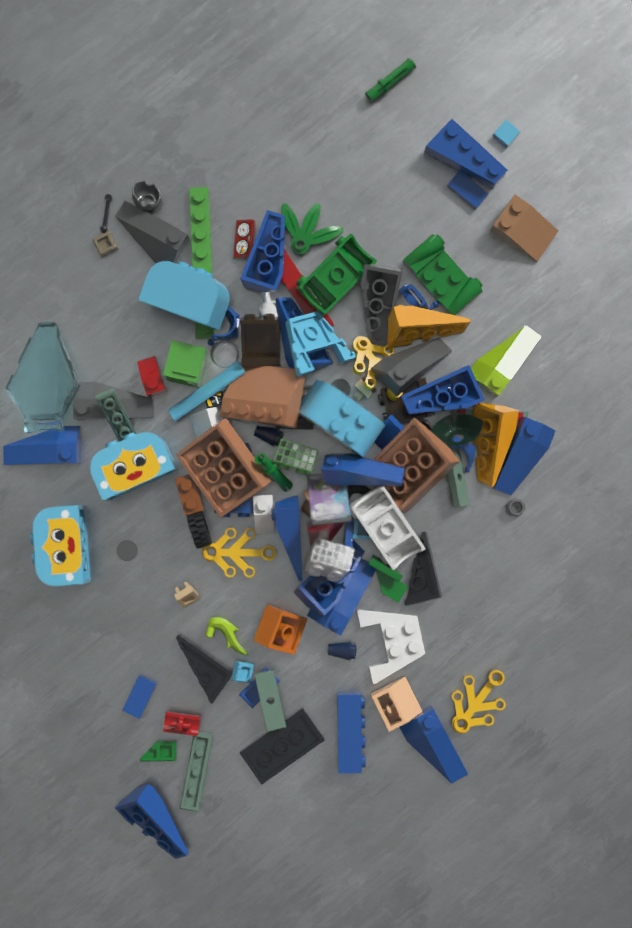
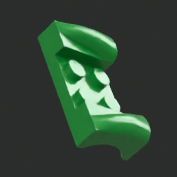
(335, 274)
(442, 275)

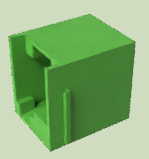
(185, 364)

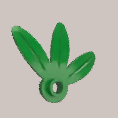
(308, 225)

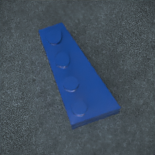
(464, 153)

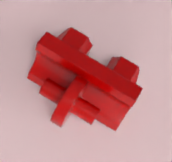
(181, 723)

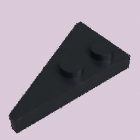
(424, 581)
(210, 672)

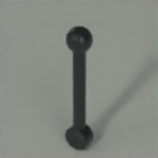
(108, 198)

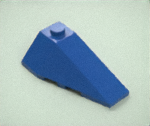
(448, 392)
(45, 448)
(288, 526)
(432, 742)

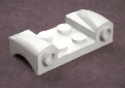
(386, 526)

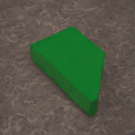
(378, 564)
(391, 587)
(160, 752)

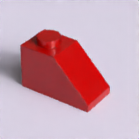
(151, 377)

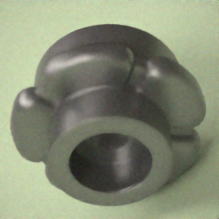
(520, 507)

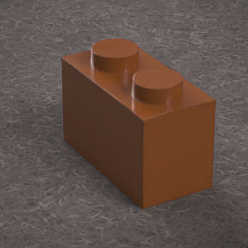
(189, 495)

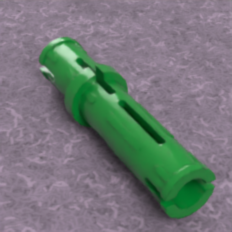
(384, 84)
(270, 468)

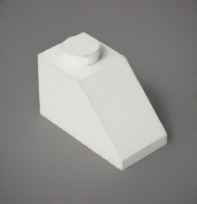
(262, 514)

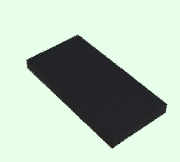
(282, 746)

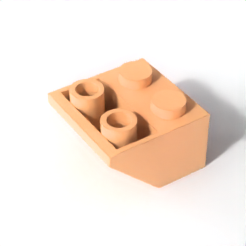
(396, 703)

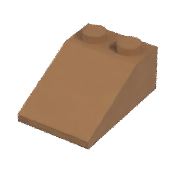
(524, 228)

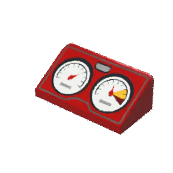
(244, 238)

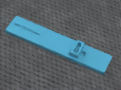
(206, 391)

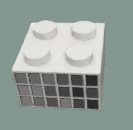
(328, 560)

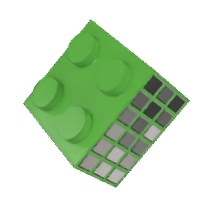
(296, 456)

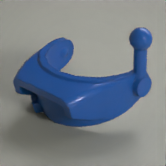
(405, 291)
(233, 319)
(469, 449)

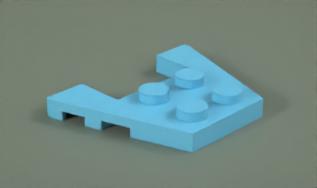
(311, 334)

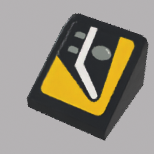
(215, 400)

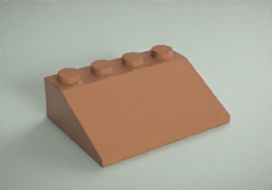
(264, 396)
(424, 461)
(223, 467)

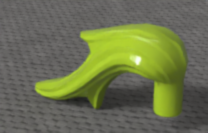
(227, 630)

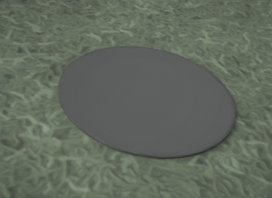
(342, 385)
(127, 550)

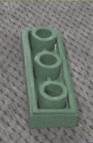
(115, 413)
(457, 483)
(272, 711)

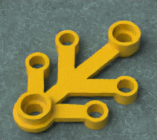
(367, 352)
(235, 552)
(476, 704)

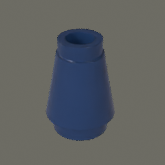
(269, 435)
(343, 650)

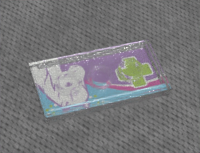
(327, 502)

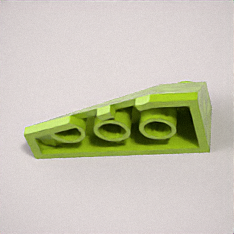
(501, 363)

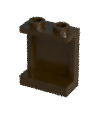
(260, 340)
(397, 407)

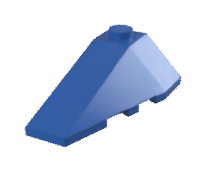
(266, 259)
(288, 309)
(526, 449)
(355, 470)
(322, 594)
(340, 614)
(150, 813)

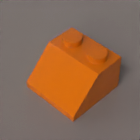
(280, 629)

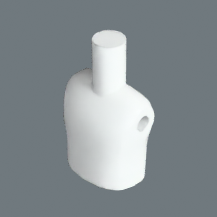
(267, 306)

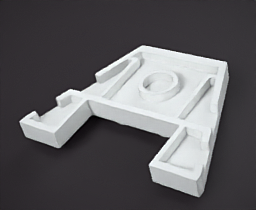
(401, 640)

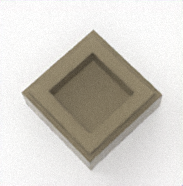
(105, 243)

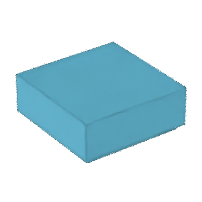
(506, 133)
(242, 671)

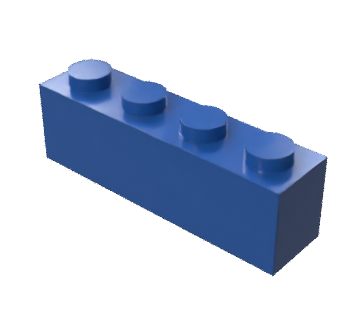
(349, 732)

